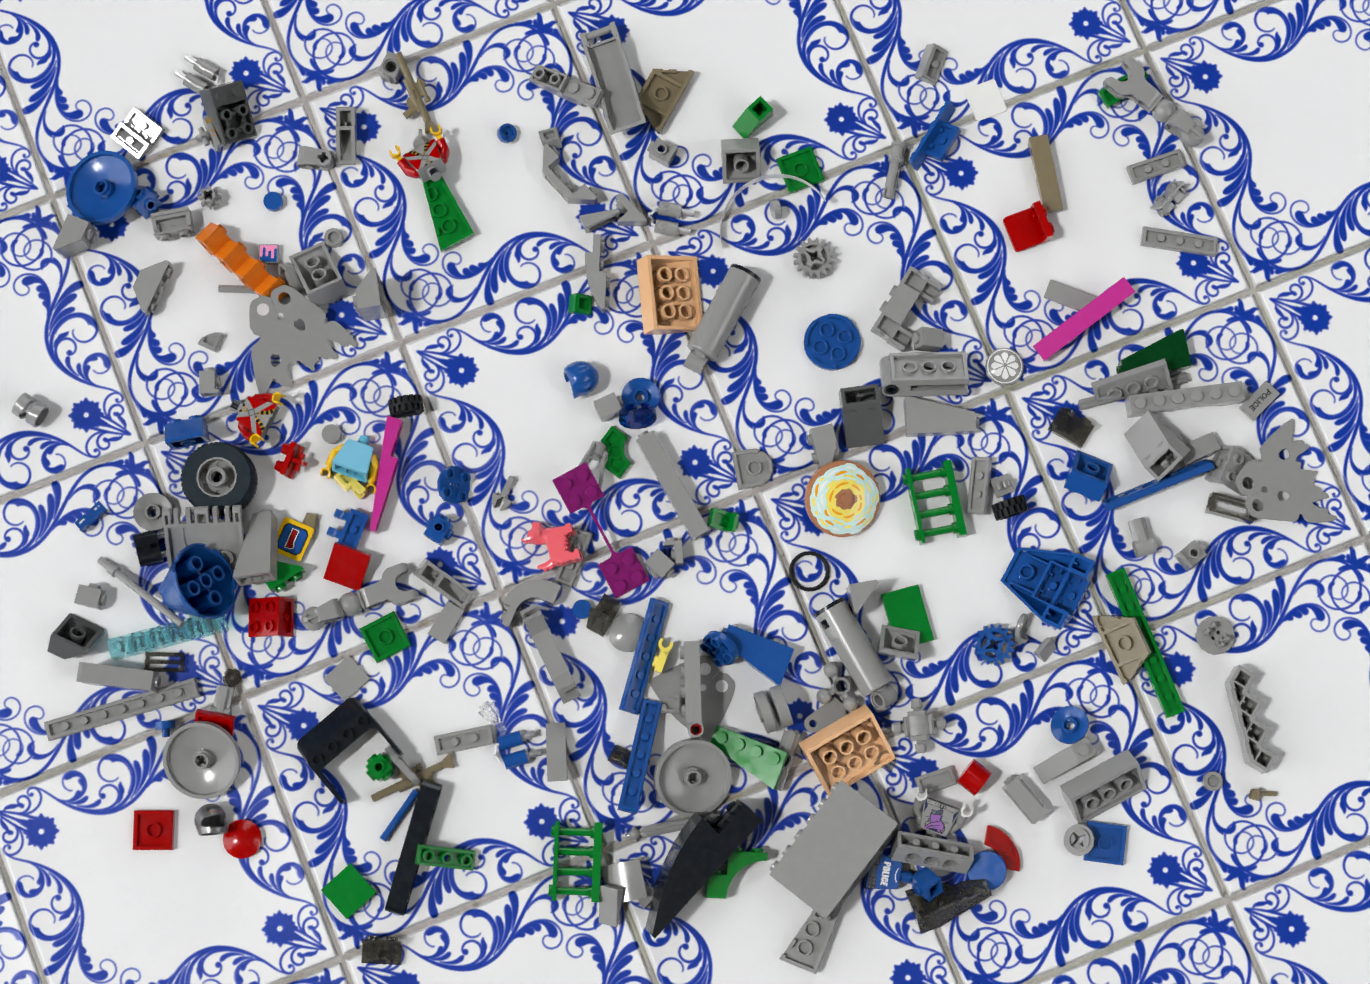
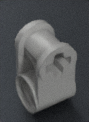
(312, 159)

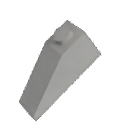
(1064, 760)

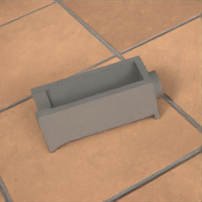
(1024, 799)

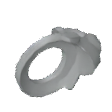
(1020, 631)

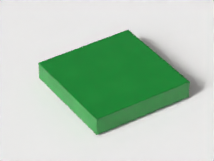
(801, 165)
(385, 637)
(348, 891)

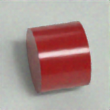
(974, 777)

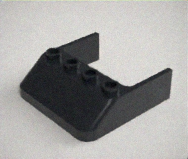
(335, 735)

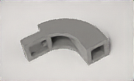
(529, 590)

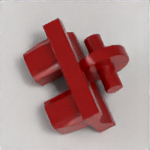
(293, 460)

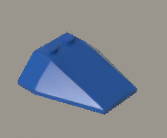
(1049, 582)

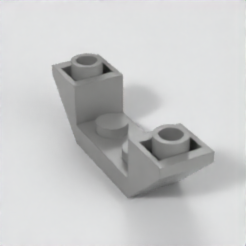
(582, 196)

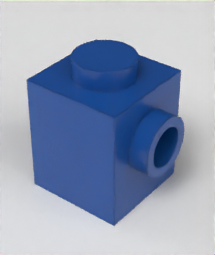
(927, 884)

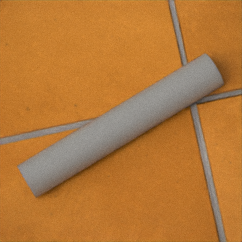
(234, 289)

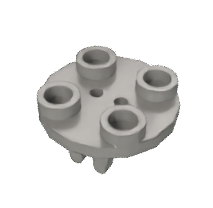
(1208, 629)

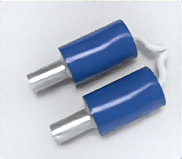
(519, 757)

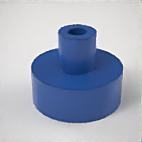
(165, 726)

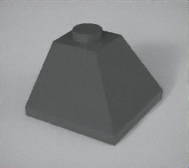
(73, 637)

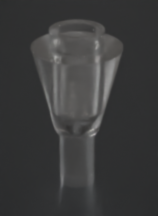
(490, 713)

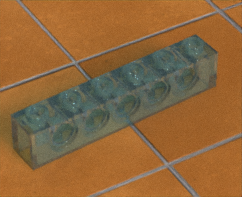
(165, 636)

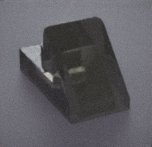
(603, 615)

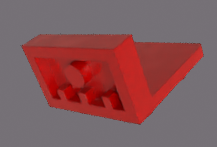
(271, 617)

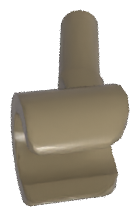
(1255, 794)

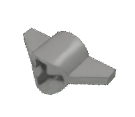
(419, 140)

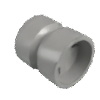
(32, 411)

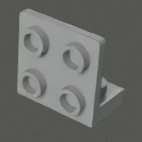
(1227, 465)

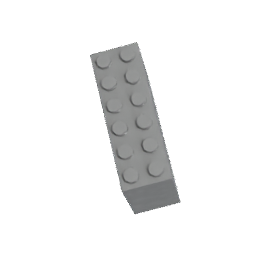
(834, 850)

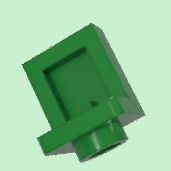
(723, 520)

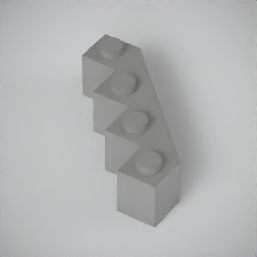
(1249, 731)

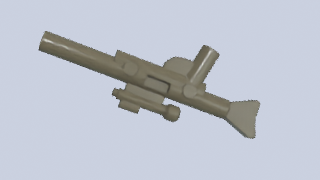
(415, 91)
(405, 783)

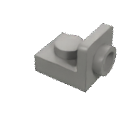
(677, 554)

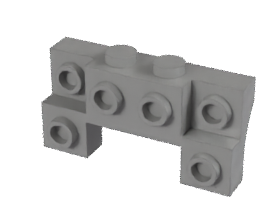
(903, 297)

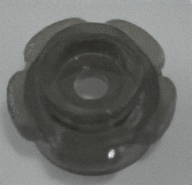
(237, 677)

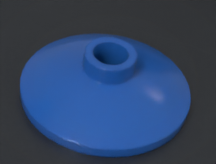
(643, 387)
(1063, 719)

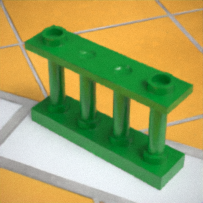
(950, 490)
(593, 852)

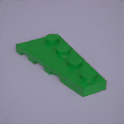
(447, 216)

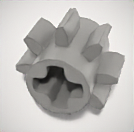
(209, 192)

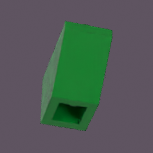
(753, 117)
(285, 574)

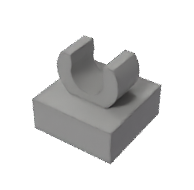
(1002, 486)

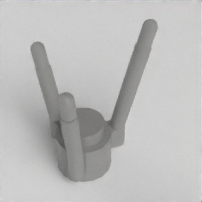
(595, 452)

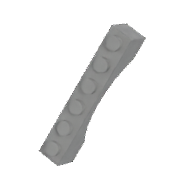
(1169, 400)

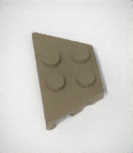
(662, 94)
(1123, 643)

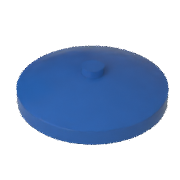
(102, 187)

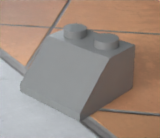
(740, 160)
(75, 237)

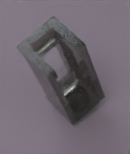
(1229, 508)

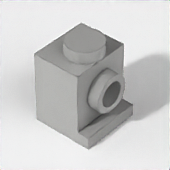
(664, 158)
(209, 383)
(1186, 559)

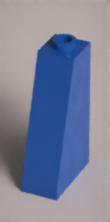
(761, 653)

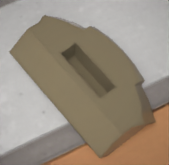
(311, 521)

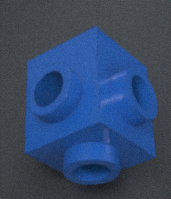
(146, 202)
(439, 536)

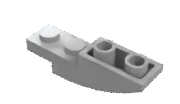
(565, 87)
(597, 279)

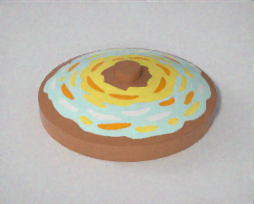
(842, 498)

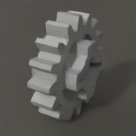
(808, 253)

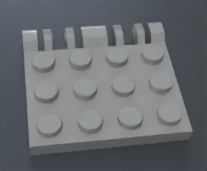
(223, 534)

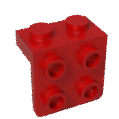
(1029, 227)

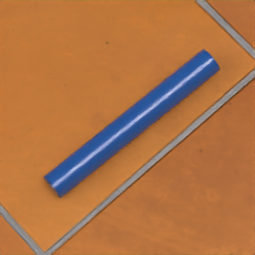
(399, 815)

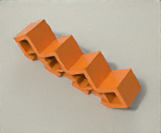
(236, 260)

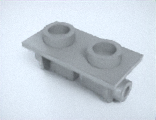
(1175, 192)

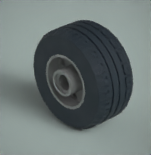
(215, 461)

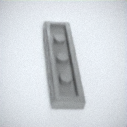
(1179, 241)

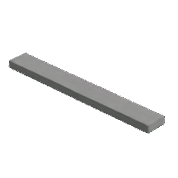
(122, 709)

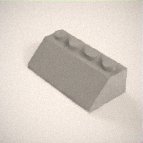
(1103, 786)

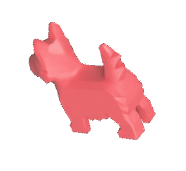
(557, 544)

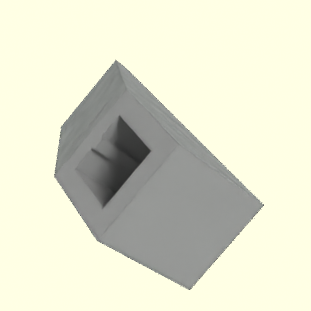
(823, 443)

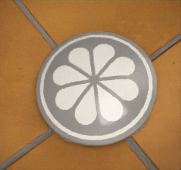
(1004, 366)

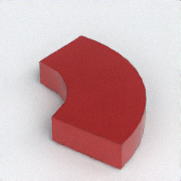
(1003, 846)

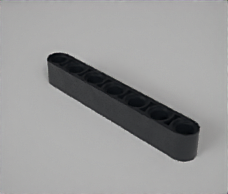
(416, 834)

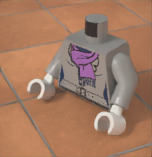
(938, 816)

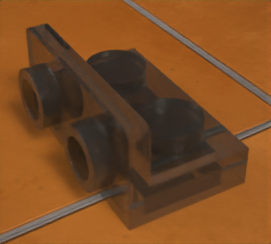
(1071, 427)
(382, 951)

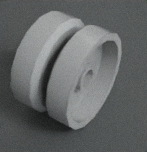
(772, 709)

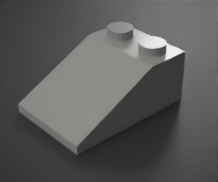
(318, 274)

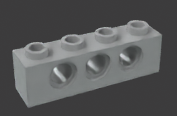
(932, 852)

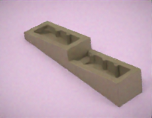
(1045, 173)

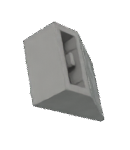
(1155, 445)

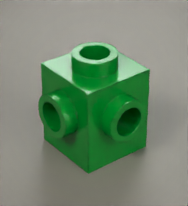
(387, 767)

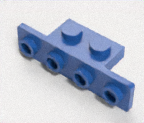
(938, 138)

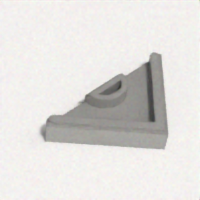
(402, 765)

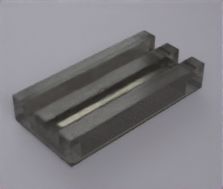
(147, 662)

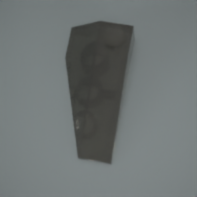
(948, 905)

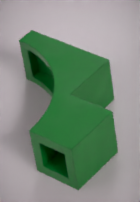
(718, 884)

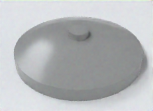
(201, 760)
(692, 777)

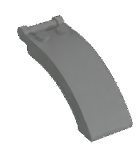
(614, 76)

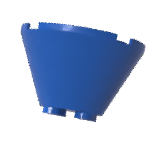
(199, 583)

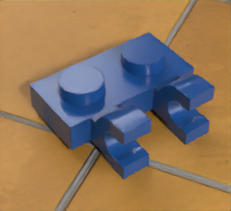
(353, 528)

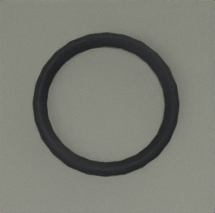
(811, 588)

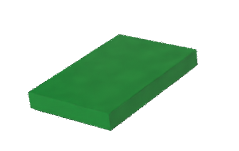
(907, 611)

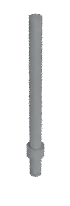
(115, 571)

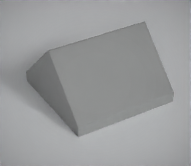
(859, 593)
(898, 643)

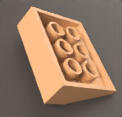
(669, 294)
(847, 749)

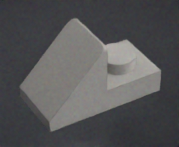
(633, 216)

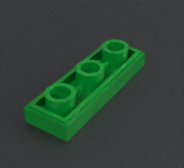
(434, 856)

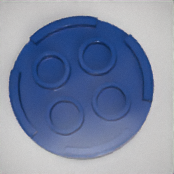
(832, 342)

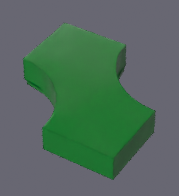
(617, 461)

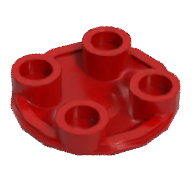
(242, 839)

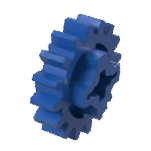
(989, 636)

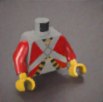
(426, 160)
(256, 415)

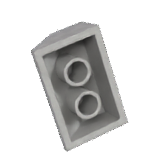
(370, 297)

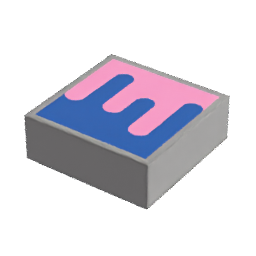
(269, 253)

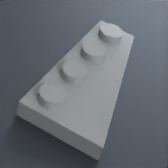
(1140, 379)
(810, 942)

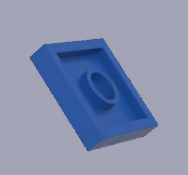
(1108, 843)

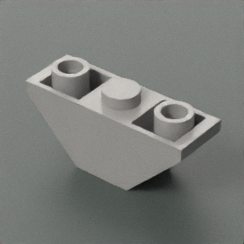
(151, 285)

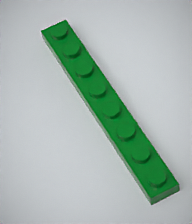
(1154, 664)

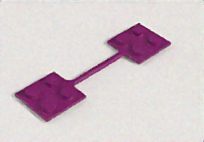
(578, 490)

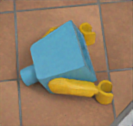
(355, 461)

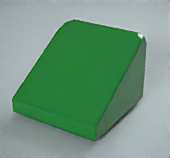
(580, 304)

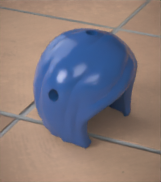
(582, 377)

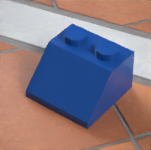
(186, 432)
(1088, 476)

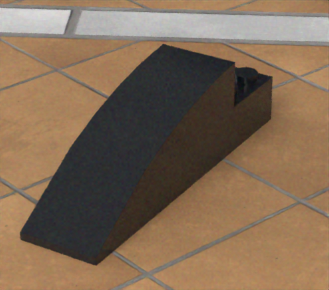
(694, 860)

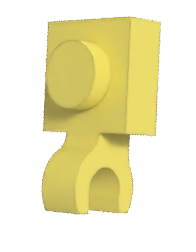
(349, 483)
(659, 661)

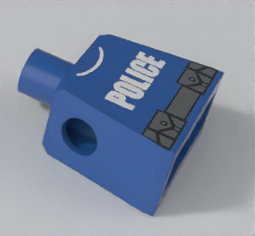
(886, 874)

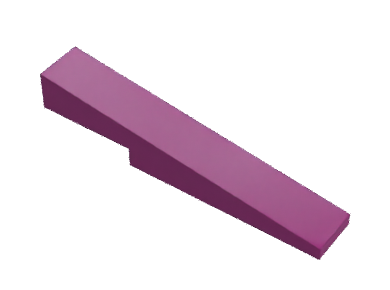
(1083, 319)
(387, 470)

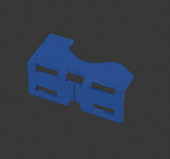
(88, 520)

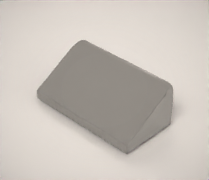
(931, 64)

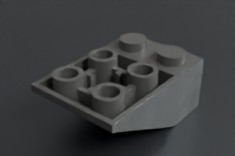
(229, 111)
(861, 415)

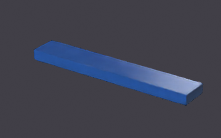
(1154, 486)
(644, 656)
(639, 756)

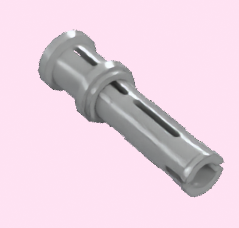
(896, 161)

